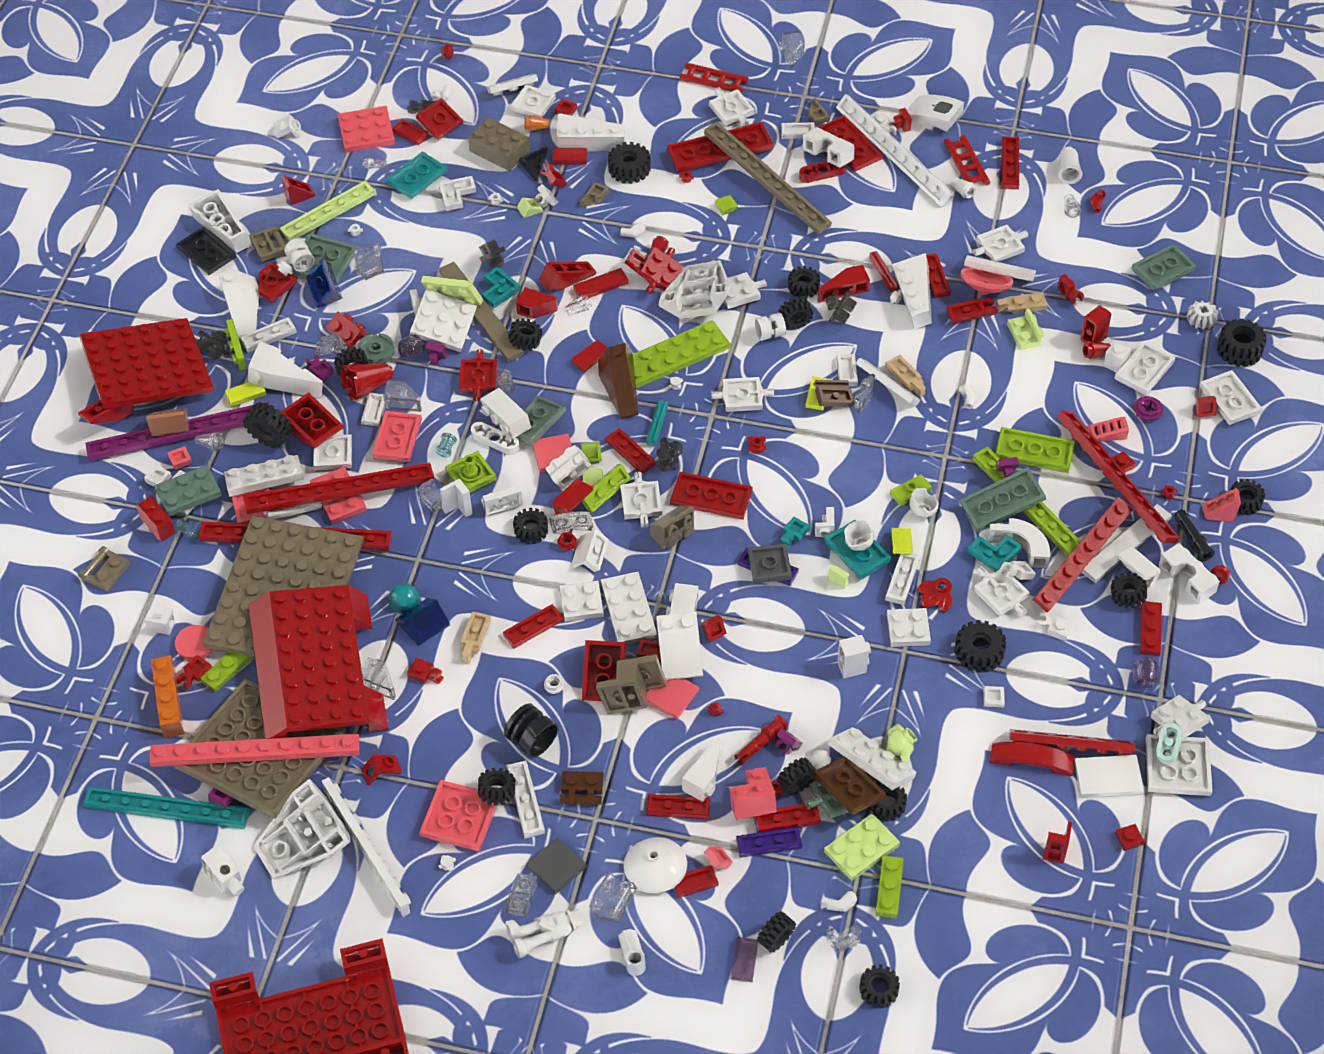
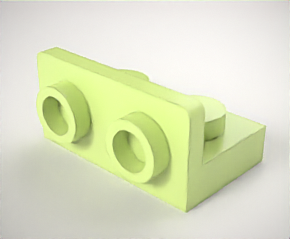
(1026, 330)

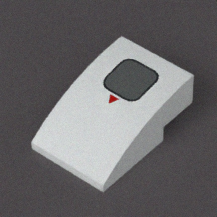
(935, 111)

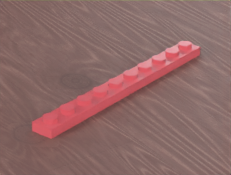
(254, 750)

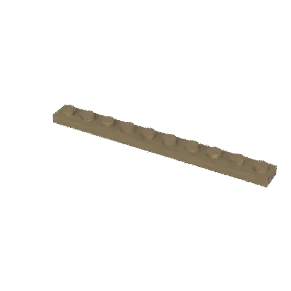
(767, 178)

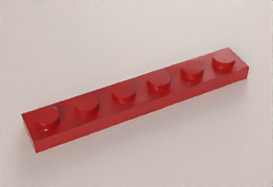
(1080, 743)

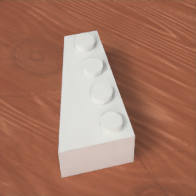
(588, 133)
(217, 217)
(914, 283)

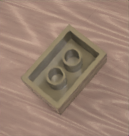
(499, 144)

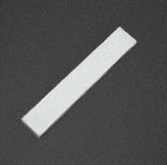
(1133, 536)

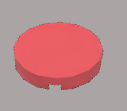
(190, 642)

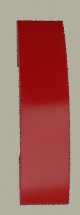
(1032, 754)

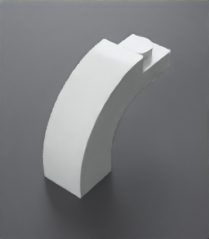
(1026, 535)

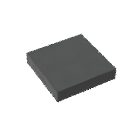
(769, 563)
(556, 865)

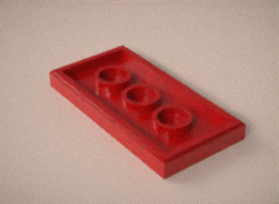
(864, 150)
(711, 495)

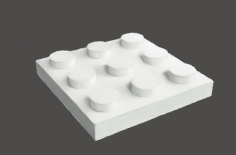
(443, 320)
(1187, 774)

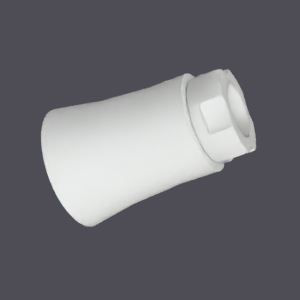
(1069, 166)

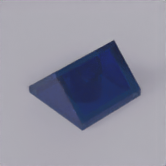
(323, 284)
(423, 621)

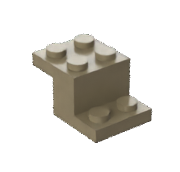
(631, 684)

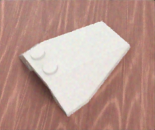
(696, 291)
(302, 832)

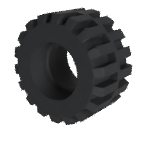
(1241, 342)

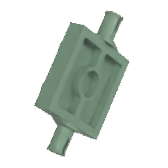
(825, 801)

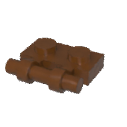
(581, 783)

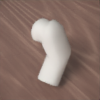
(444, 94)
(633, 232)
(967, 390)
(844, 903)

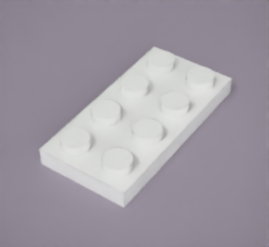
(263, 475)
(628, 608)
(872, 758)

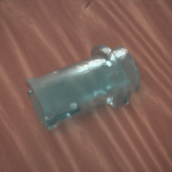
(190, 531)

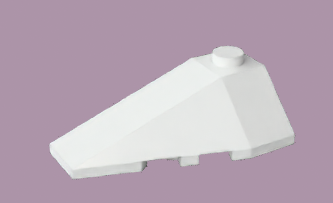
(242, 299)
(276, 372)

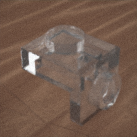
(846, 939)

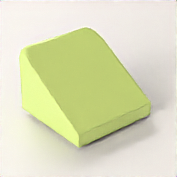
(529, 207)
(592, 475)

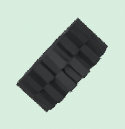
(803, 275)
(796, 312)
(519, 329)
(349, 356)
(1254, 491)
(530, 517)
(1129, 582)
(796, 776)
(499, 778)
(893, 810)
(776, 931)
(883, 975)

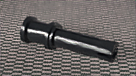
(1197, 541)

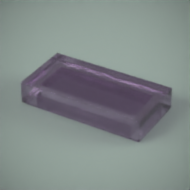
(744, 959)

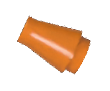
(535, 123)

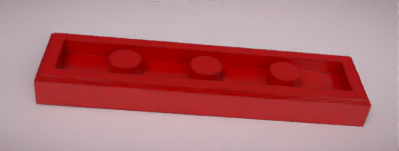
(1010, 162)

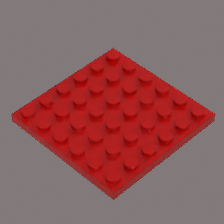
(145, 363)

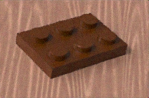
(849, 785)

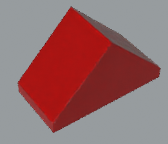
(296, 190)

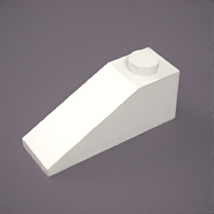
(701, 777)

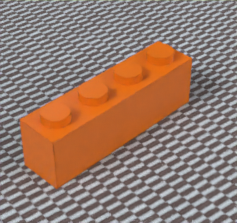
(167, 696)

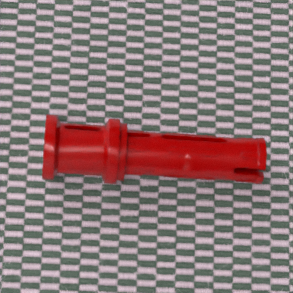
(767, 734)

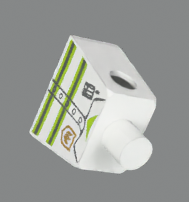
(222, 871)

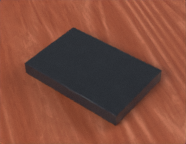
(206, 250)

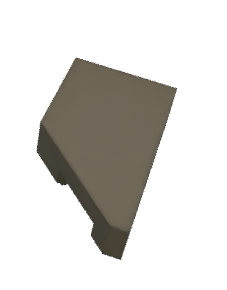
(817, 113)
(594, 195)

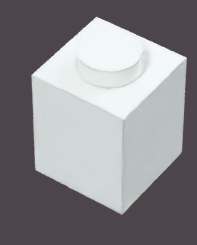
(1116, 356)

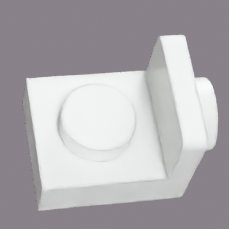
(827, 526)

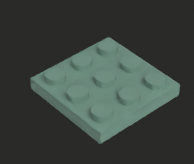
(334, 252)

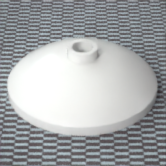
(657, 873)

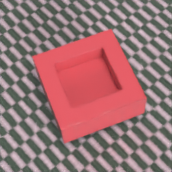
(179, 458)
(717, 857)

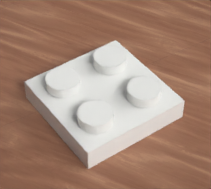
(533, 101)
(334, 453)
(581, 601)
(908, 627)

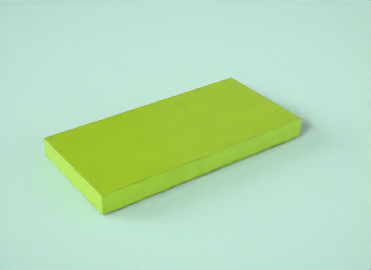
(1035, 449)

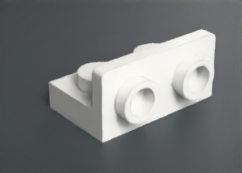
(502, 500)

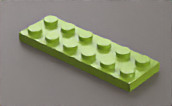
(678, 352)

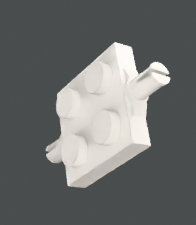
(731, 107)
(1000, 243)
(743, 290)
(742, 394)
(641, 499)
(1001, 592)
(1182, 713)

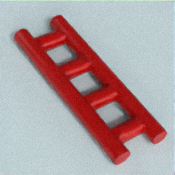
(715, 84)
(963, 169)

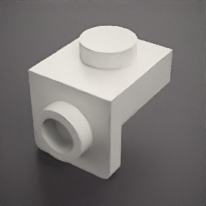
(286, 125)

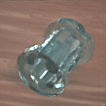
(446, 445)

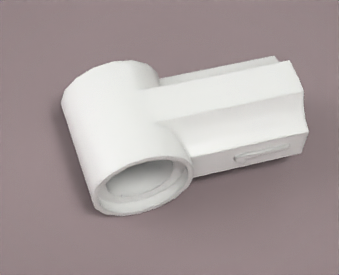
(632, 952)

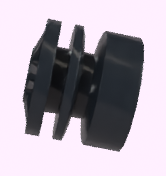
(531, 730)

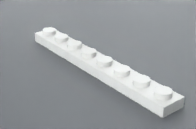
(370, 851)

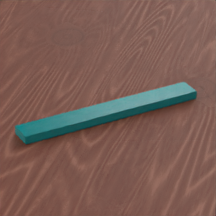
(166, 807)

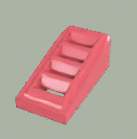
(1115, 424)

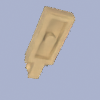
(1020, 303)
(906, 375)
(474, 635)

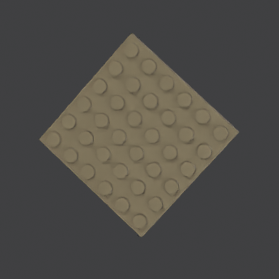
(256, 783)

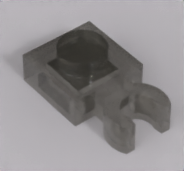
(418, 107)

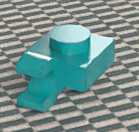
(794, 530)

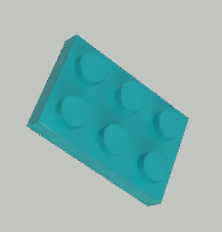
(416, 175)
(859, 562)

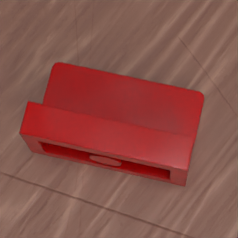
(571, 497)
(1057, 845)

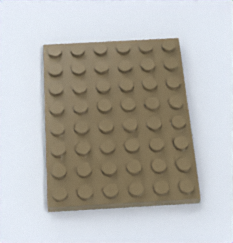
(277, 558)

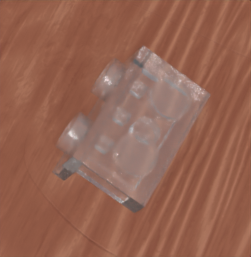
(368, 261)
(612, 898)

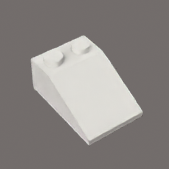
(679, 645)

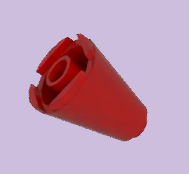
(364, 378)

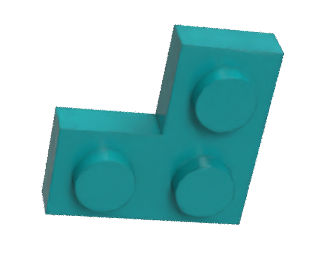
(502, 287)
(992, 555)

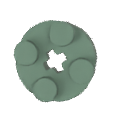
(380, 341)

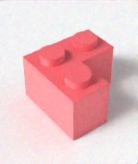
(755, 797)

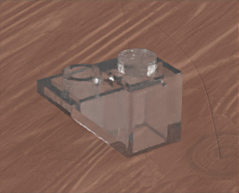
(793, 47)

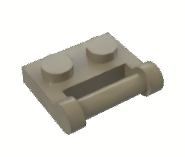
(264, 246)
(108, 573)

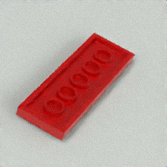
(703, 152)

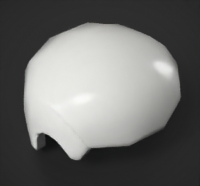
(923, 503)
(859, 535)

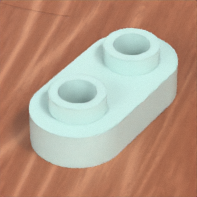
(1167, 744)

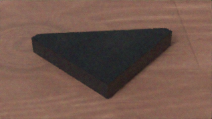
(534, 162)

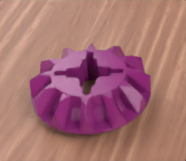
(1144, 403)

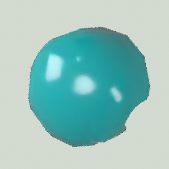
(403, 597)

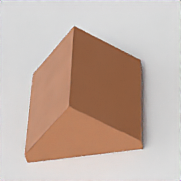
(168, 421)

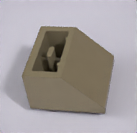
(673, 526)

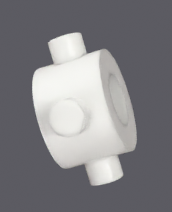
(495, 199)
(355, 230)
(895, 297)
(675, 383)
(447, 863)

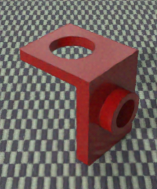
(380, 764)

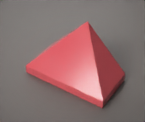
(1223, 507)

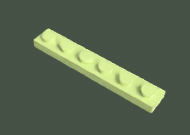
(327, 211)

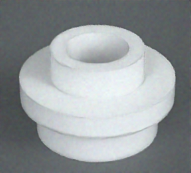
(285, 268)
(553, 679)

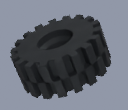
(629, 171)
(267, 425)
(977, 657)

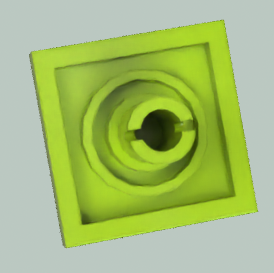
(472, 471)

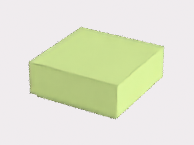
(838, 576)

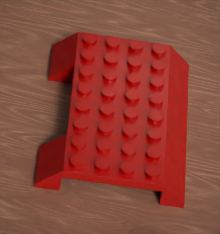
(312, 660)
(329, 1017)

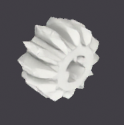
(1202, 315)

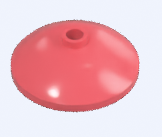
(985, 281)

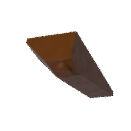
(618, 378)

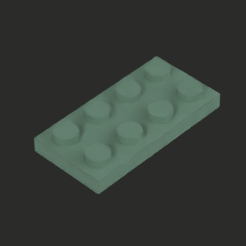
(1003, 499)

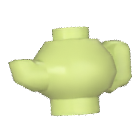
(901, 741)

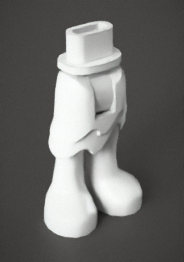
(550, 926)

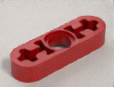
(811, 174)

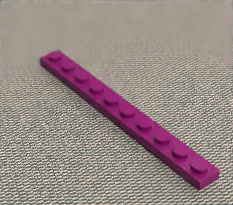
(143, 439)

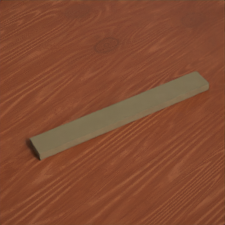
(486, 318)

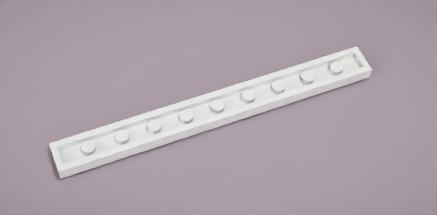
(894, 150)

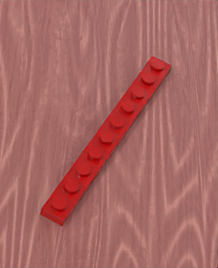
(1117, 476)
(337, 488)
(235, 533)

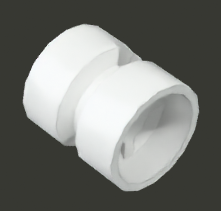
(299, 255)
(764, 327)

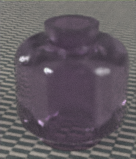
(411, 347)
(1146, 672)

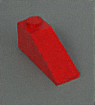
(564, 274)
(852, 279)
(96, 414)

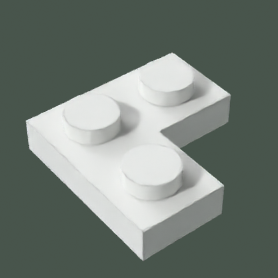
(453, 189)

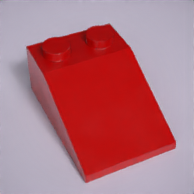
(311, 421)
(600, 665)

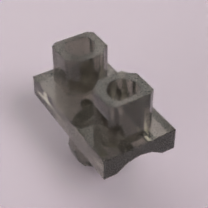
(491, 252)
(834, 303)
(215, 343)
(668, 454)

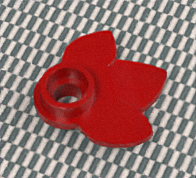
(934, 595)

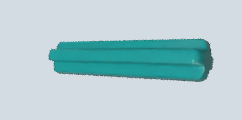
(657, 423)

